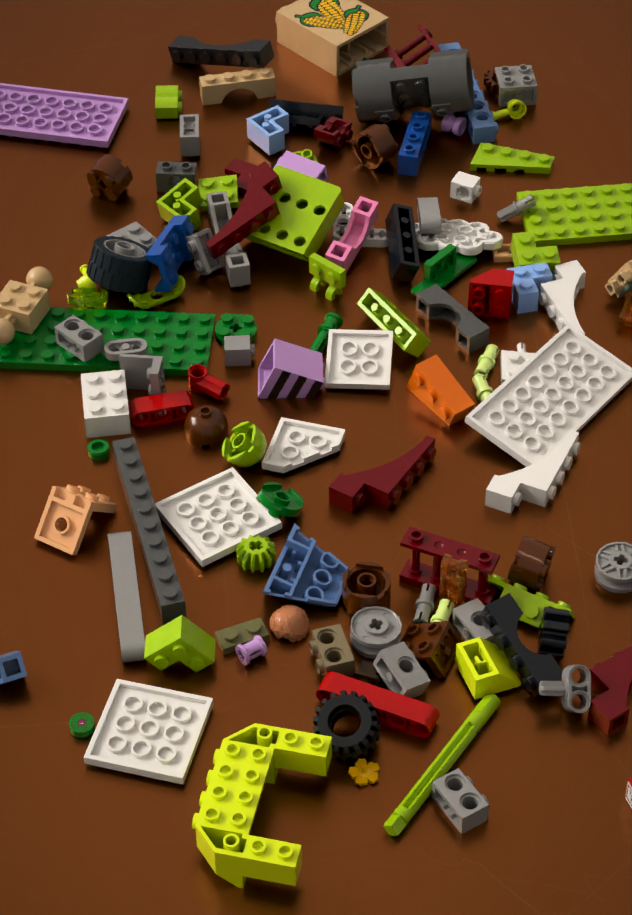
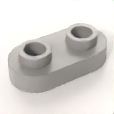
(125, 346)

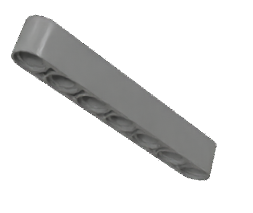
(126, 596)

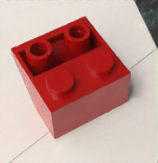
(491, 293)

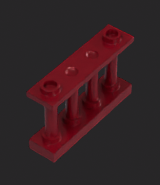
(397, 54)
(417, 573)

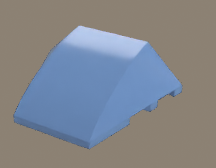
(306, 573)

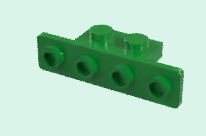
(444, 268)

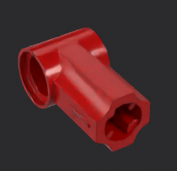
(200, 381)

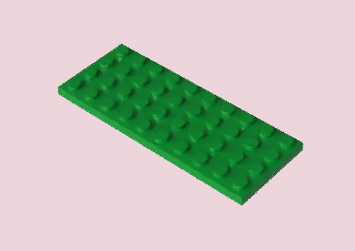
(178, 337)

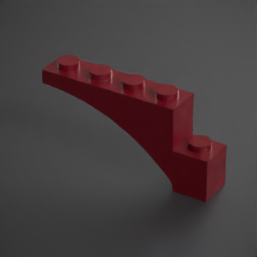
(253, 212)
(384, 483)
(612, 686)

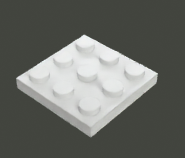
(359, 359)

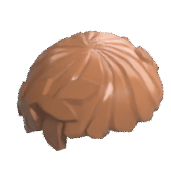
(289, 623)

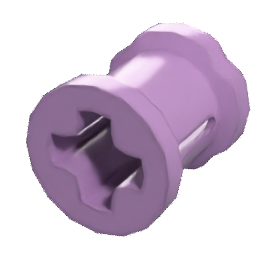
(251, 650)

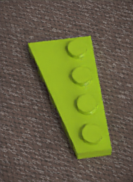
(511, 159)

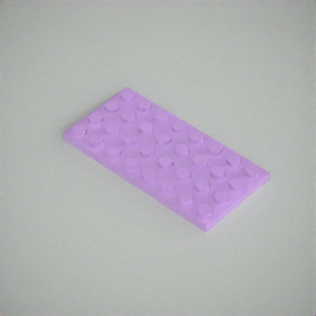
(60, 115)

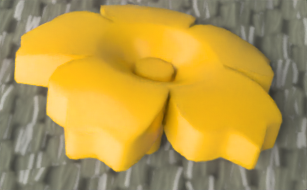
(364, 773)

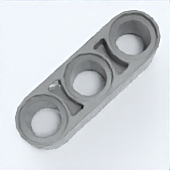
(429, 215)

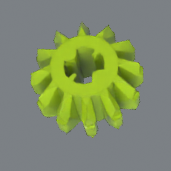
(256, 553)

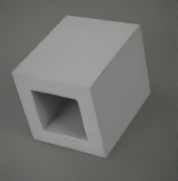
(238, 350)

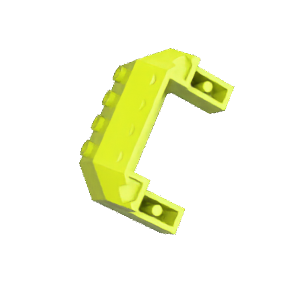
(233, 796)

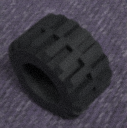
(343, 706)

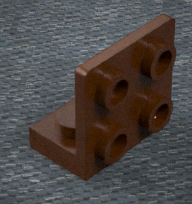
(433, 644)

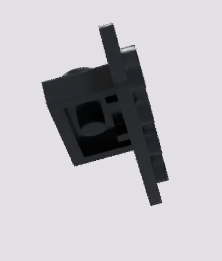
(307, 113)

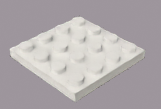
(216, 516)
(149, 731)

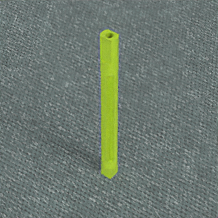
(441, 764)

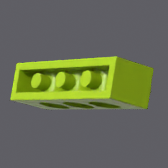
(390, 318)

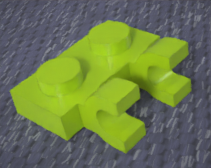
(326, 272)

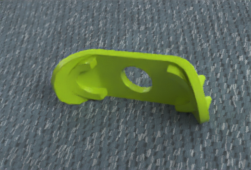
(145, 301)

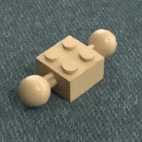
(24, 304)

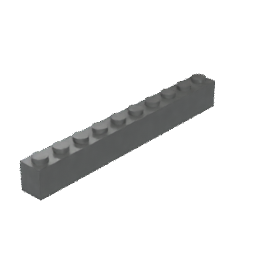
(149, 530)

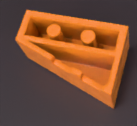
(440, 390)

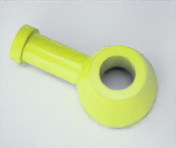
(515, 113)
(85, 281)

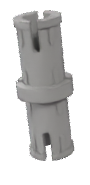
(424, 604)

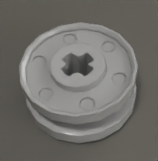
(614, 567)
(374, 630)

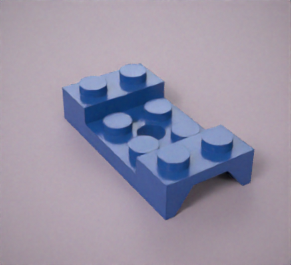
(171, 251)

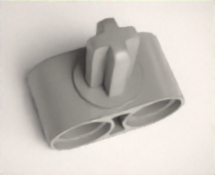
(568, 688)

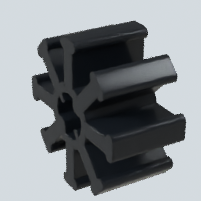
(554, 632)

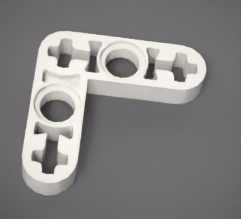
(376, 238)

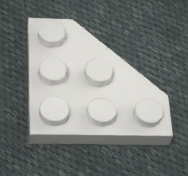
(300, 443)

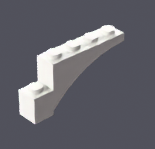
(561, 292)
(535, 482)

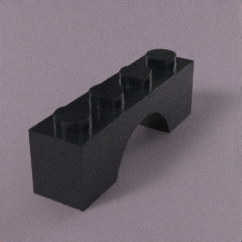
(502, 620)

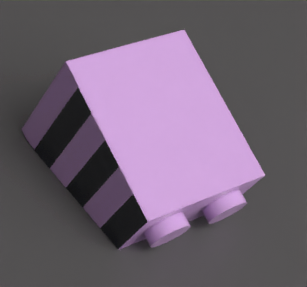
(290, 372)

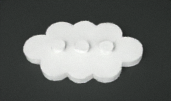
(467, 237)

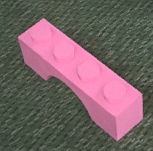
(361, 222)

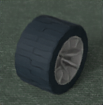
(119, 264)

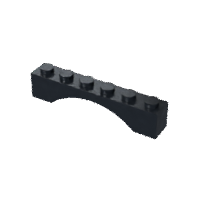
(247, 54)

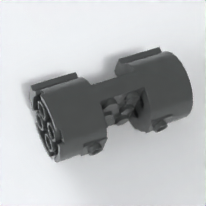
(384, 89)

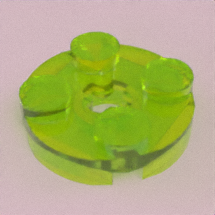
(87, 297)

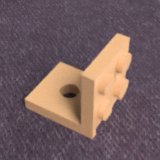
(76, 507)

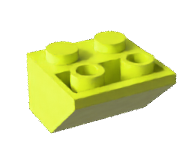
(484, 667)

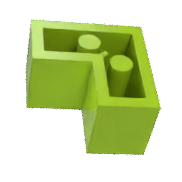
(181, 200)
(526, 253)
(181, 642)

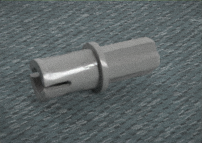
(516, 208)

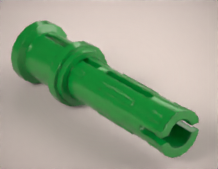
(323, 330)

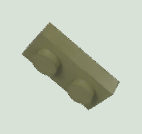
(240, 634)

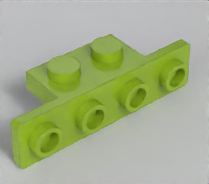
(530, 604)

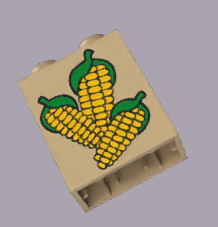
(332, 32)

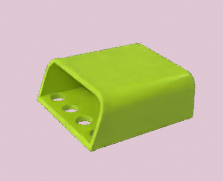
(306, 214)

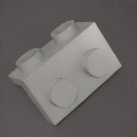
(197, 246)

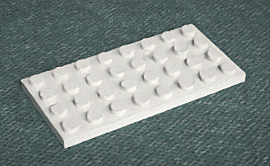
(550, 396)

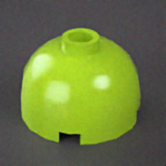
(245, 445)

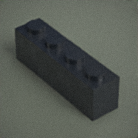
(402, 243)

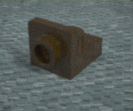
(368, 674)

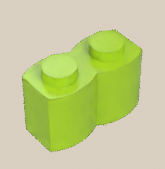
(168, 101)

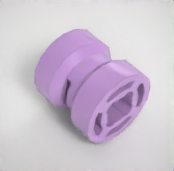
(454, 124)

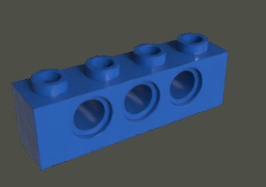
(414, 143)

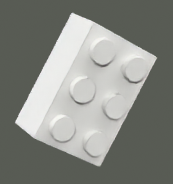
(105, 403)

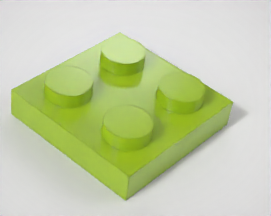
(218, 184)

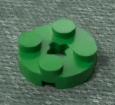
(242, 323)
(280, 501)

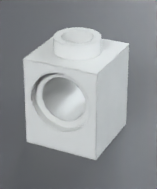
(465, 187)

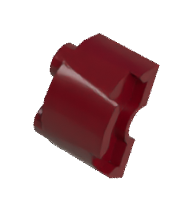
(334, 132)

